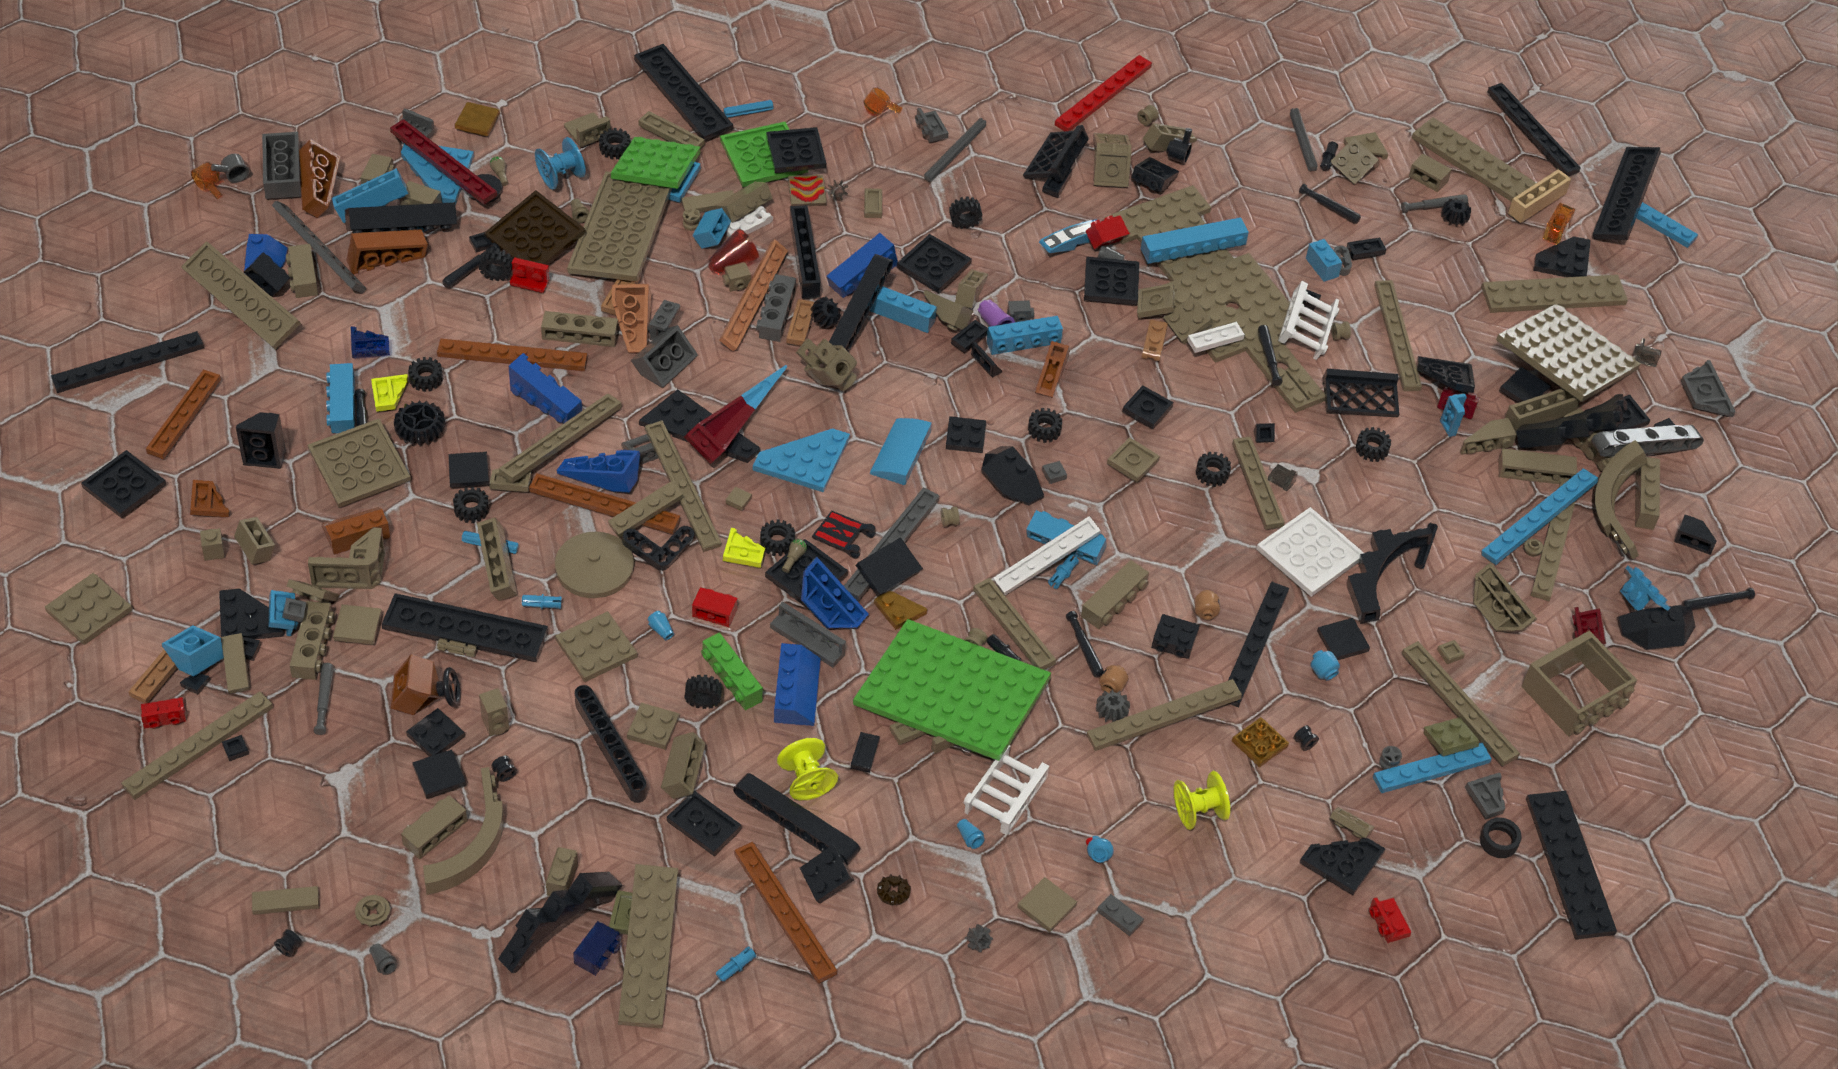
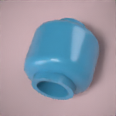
(1325, 665)

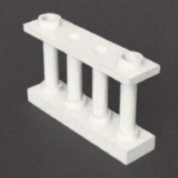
(1292, 319)
(1017, 805)

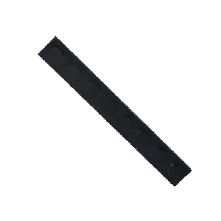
(1533, 129)
(127, 362)
(1258, 637)

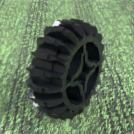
(419, 423)

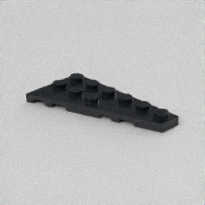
(683, 414)

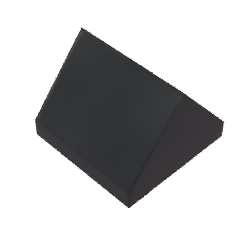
(1264, 432)

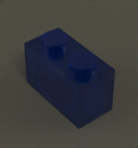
(596, 948)

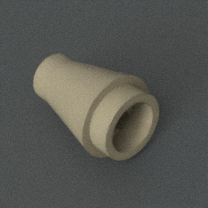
(579, 211)

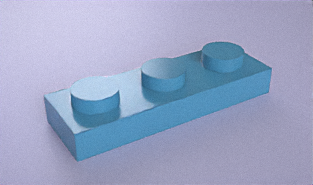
(677, 194)

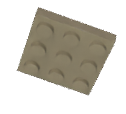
(88, 608)
(596, 646)

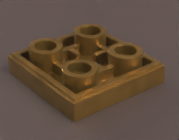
(477, 118)
(1260, 742)

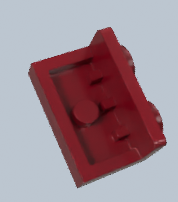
(1470, 403)
(1589, 621)

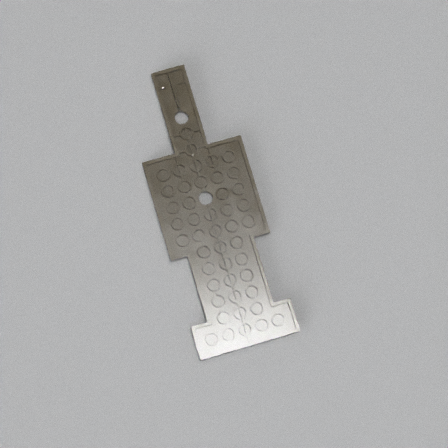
(1219, 279)

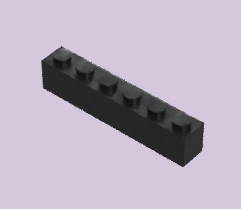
(400, 217)
(804, 251)

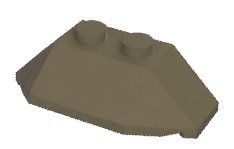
(1500, 602)

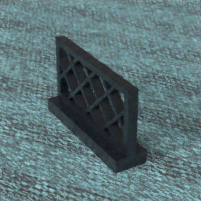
(1063, 159)
(1361, 380)

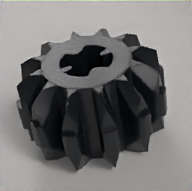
(1456, 212)
(825, 312)

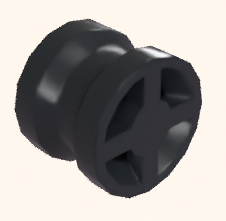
(1306, 738)
(504, 769)
(288, 943)

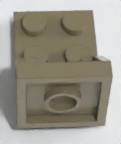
(1111, 159)
(352, 571)

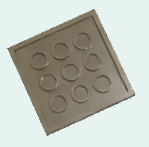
(358, 462)

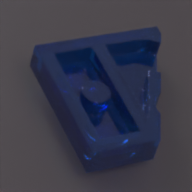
(368, 344)

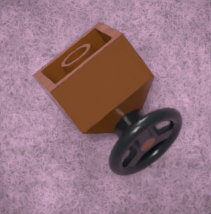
(418, 686)

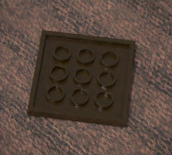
(535, 230)

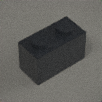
(267, 274)

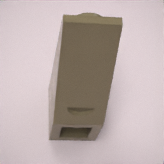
(1492, 436)

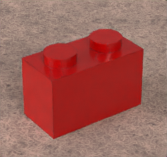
(1107, 231)
(714, 607)

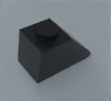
(1695, 535)

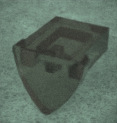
(1283, 477)

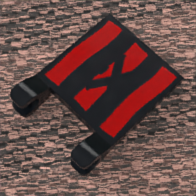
(841, 531)

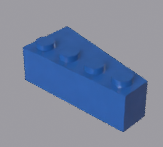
(848, 274)
(542, 391)

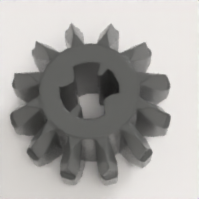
(1112, 706)

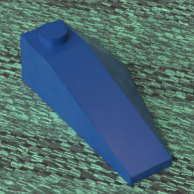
(264, 243)
(610, 472)

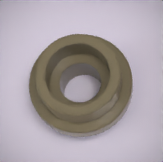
(1533, 547)

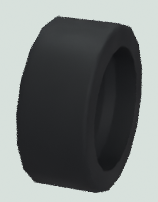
(1495, 849)

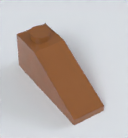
(1052, 369)

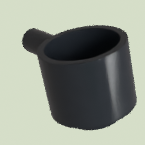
(1180, 149)

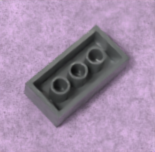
(281, 165)

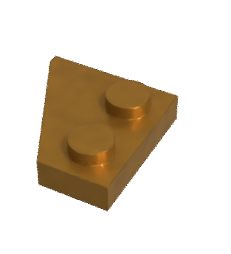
(898, 609)

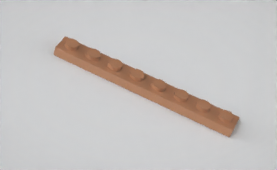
(753, 295)

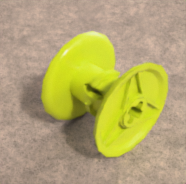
(803, 758)
(1213, 796)

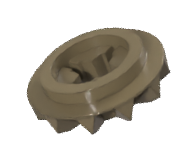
(370, 903)

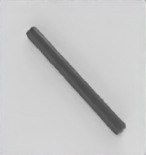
(955, 149)

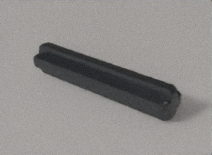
(1424, 550)

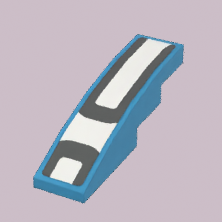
(1067, 238)

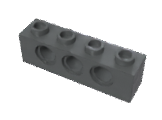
(777, 308)

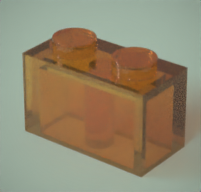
(1559, 223)

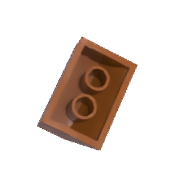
(347, 530)

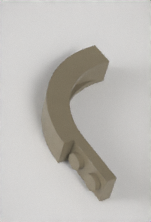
(1608, 486)
(474, 857)

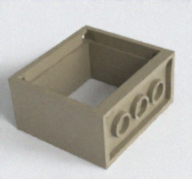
(1600, 663)

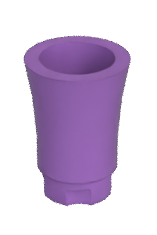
(993, 314)

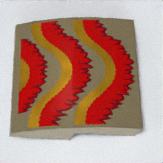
(807, 190)

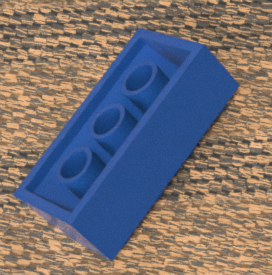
(796, 685)

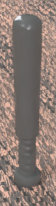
(1431, 203)
(323, 698)

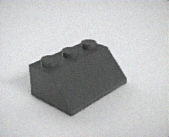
(664, 356)

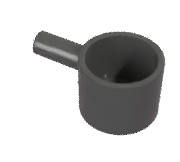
(233, 167)

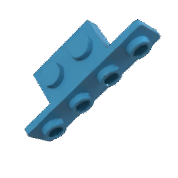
(1640, 590)

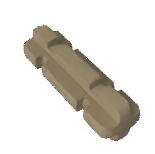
(456, 647)

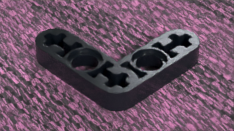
(658, 552)

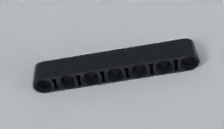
(862, 302)
(595, 719)
(794, 817)

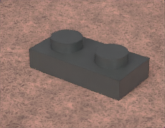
(1120, 915)

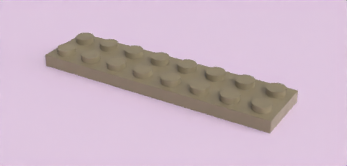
(1472, 159)
(1544, 293)
(241, 295)
(648, 946)

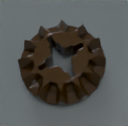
(893, 897)

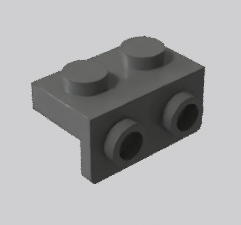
(421, 123)
(931, 125)
(663, 318)

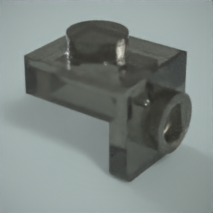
(1646, 355)

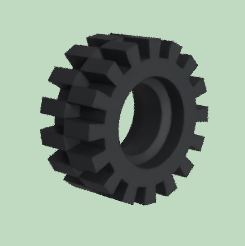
(614, 136)
(965, 205)
(493, 257)
(425, 382)
(1044, 433)
(1376, 437)
(1211, 477)
(474, 512)
(777, 529)
(703, 691)

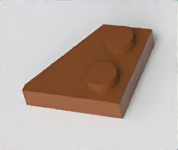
(206, 500)

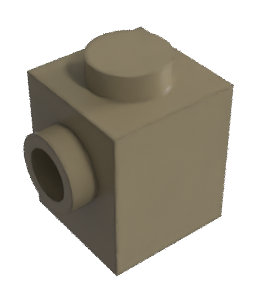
(737, 276)
(212, 544)

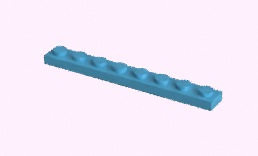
(1539, 516)

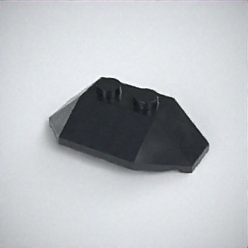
(1012, 475)
(1658, 627)

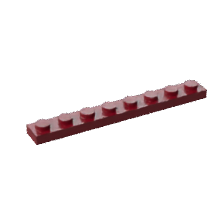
(443, 161)

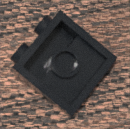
(1154, 174)
(1175, 636)

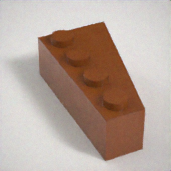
(317, 177)
(384, 248)

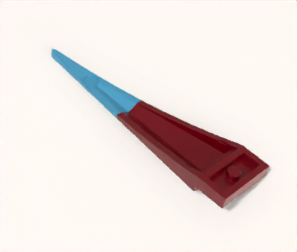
(718, 430)

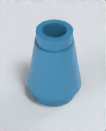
(660, 624)
(972, 835)

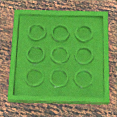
(751, 155)
(655, 162)

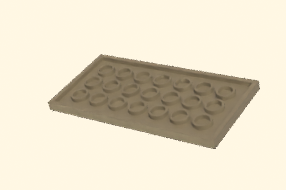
(619, 229)

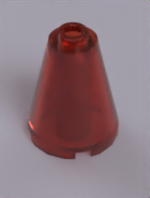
(733, 251)

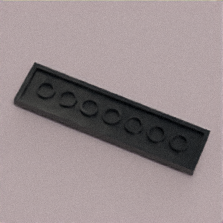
(683, 92)
(1626, 193)
(464, 625)
(1571, 865)

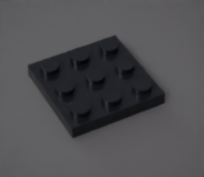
(796, 150)
(934, 263)
(1111, 280)
(123, 484)
(793, 581)

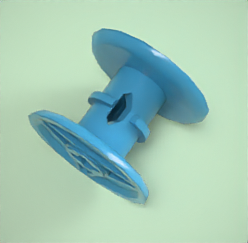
(569, 159)

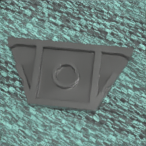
(1707, 390)

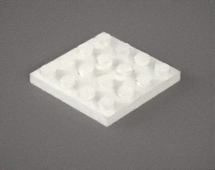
(1310, 551)

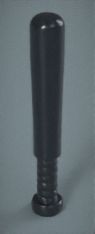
(1331, 204)
(465, 269)
(1267, 345)
(361, 410)
(1708, 601)
(1089, 653)

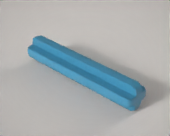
(748, 108)
(473, 538)

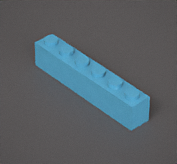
(1194, 240)

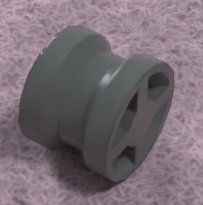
(1394, 754)

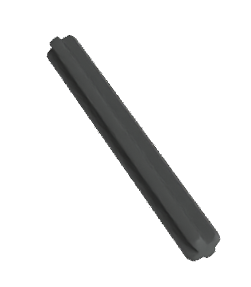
(1303, 139)

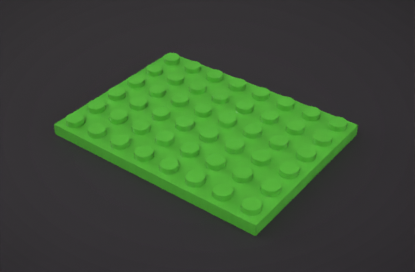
(952, 689)

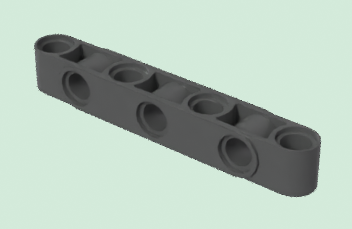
(1650, 439)

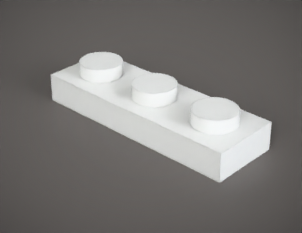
(1215, 337)

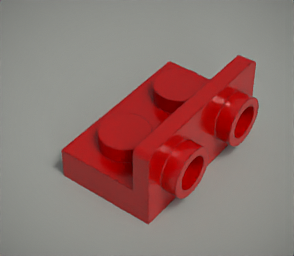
(529, 275)
(163, 713)
(1389, 919)

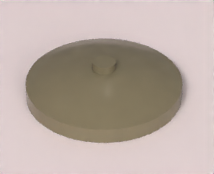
(594, 565)

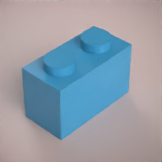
(711, 228)
(1324, 260)

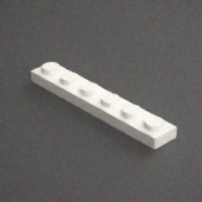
(1046, 555)

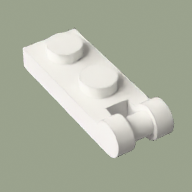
(750, 222)

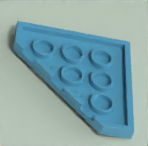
(433, 177)
(805, 460)

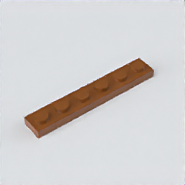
(183, 414)

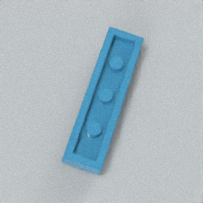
(1666, 225)

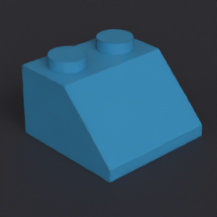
(194, 650)

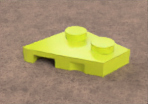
(388, 391)
(743, 550)

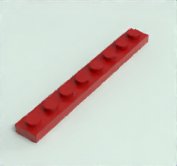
(1103, 93)

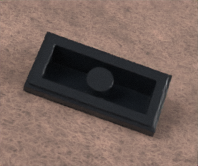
(984, 360)

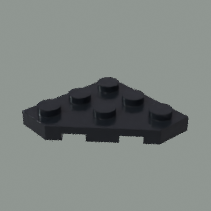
(1565, 258)
(1451, 373)
(245, 615)
(1343, 861)

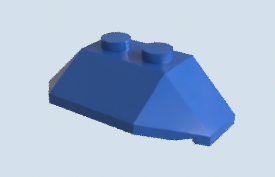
(829, 598)

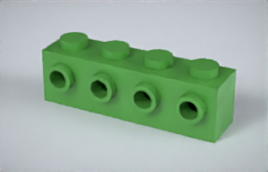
(732, 671)

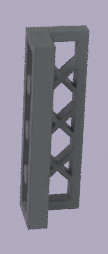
(793, 629)

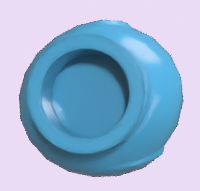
(1099, 849)

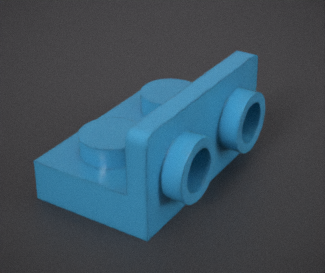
(1453, 414)
(276, 607)

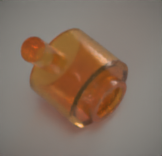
(878, 100)
(206, 178)

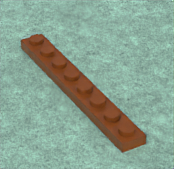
(508, 353)
(597, 501)
(785, 912)

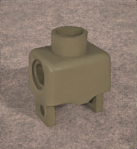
(837, 360)

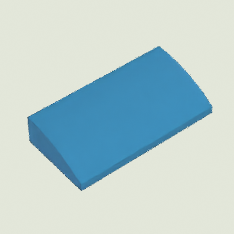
(901, 450)

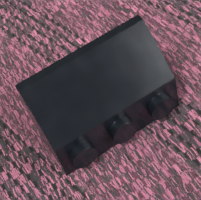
(262, 441)

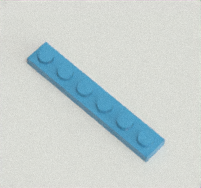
(1430, 768)

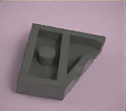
(1487, 795)

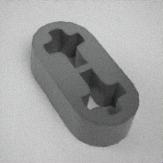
(1346, 259)

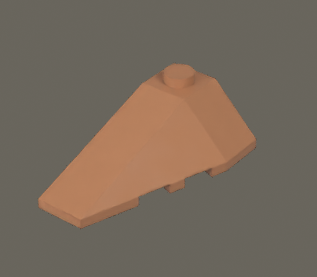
(633, 312)

